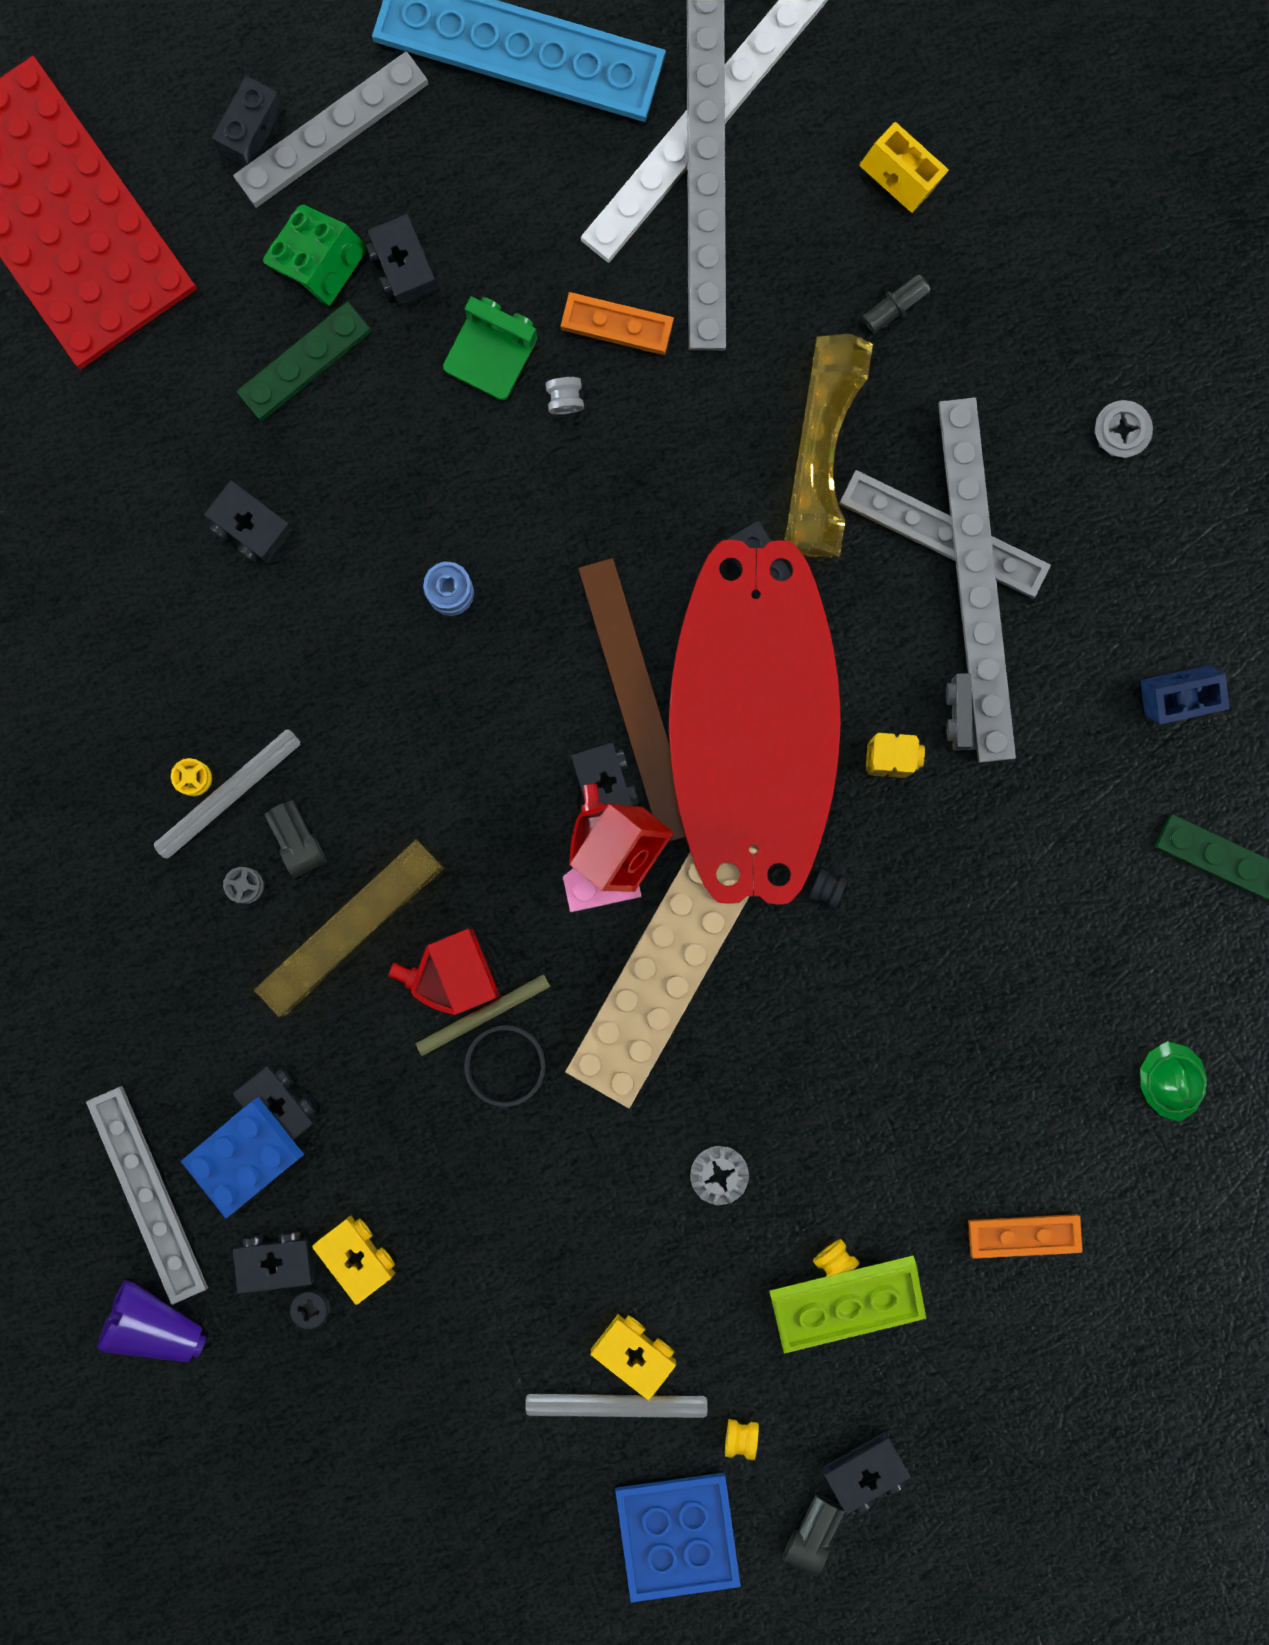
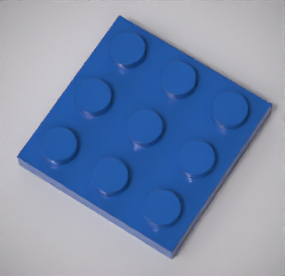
(677, 1537)

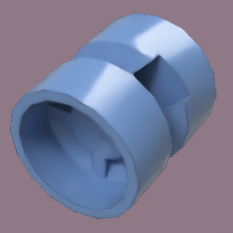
(448, 588)

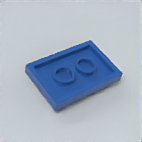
(242, 1157)

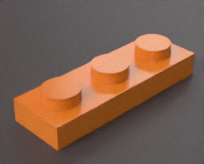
(617, 323)
(1025, 1236)

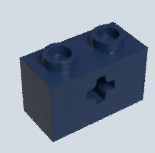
(1184, 694)

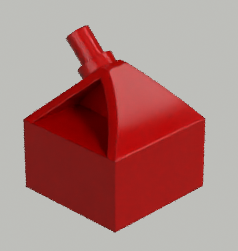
(615, 843)
(450, 975)

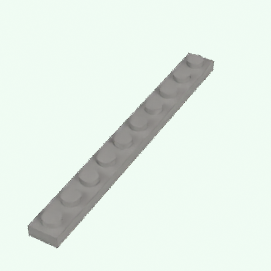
(706, 175)
(977, 579)

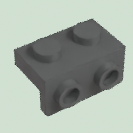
(961, 726)

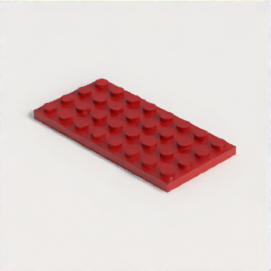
(74, 226)

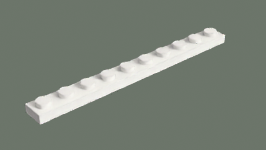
(669, 158)

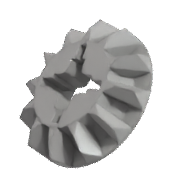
(1134, 417)
(703, 1169)

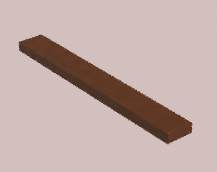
(633, 691)

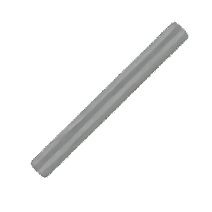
(226, 794)
(616, 1405)

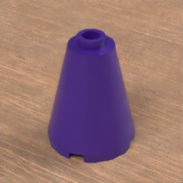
(149, 1328)

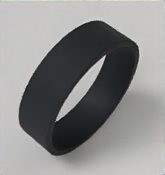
(468, 1073)

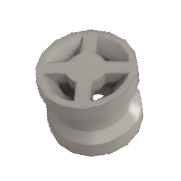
(564, 395)

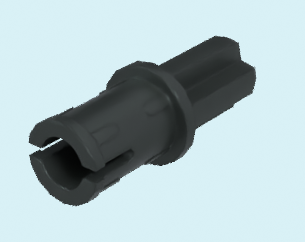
(896, 303)

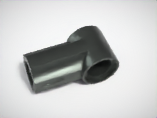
(298, 847)
(810, 1544)

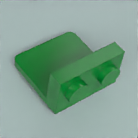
(316, 252)
(491, 348)

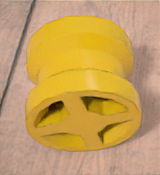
(186, 773)
(835, 1259)
(741, 1439)

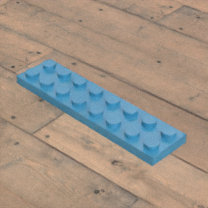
(527, 50)

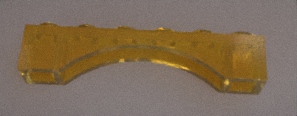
(836, 377)
(348, 928)

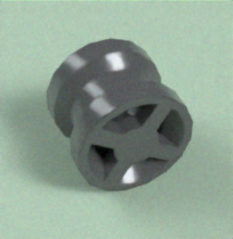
(237, 883)

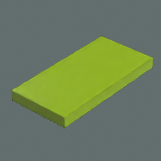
(848, 1304)

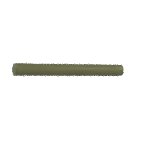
(482, 1015)

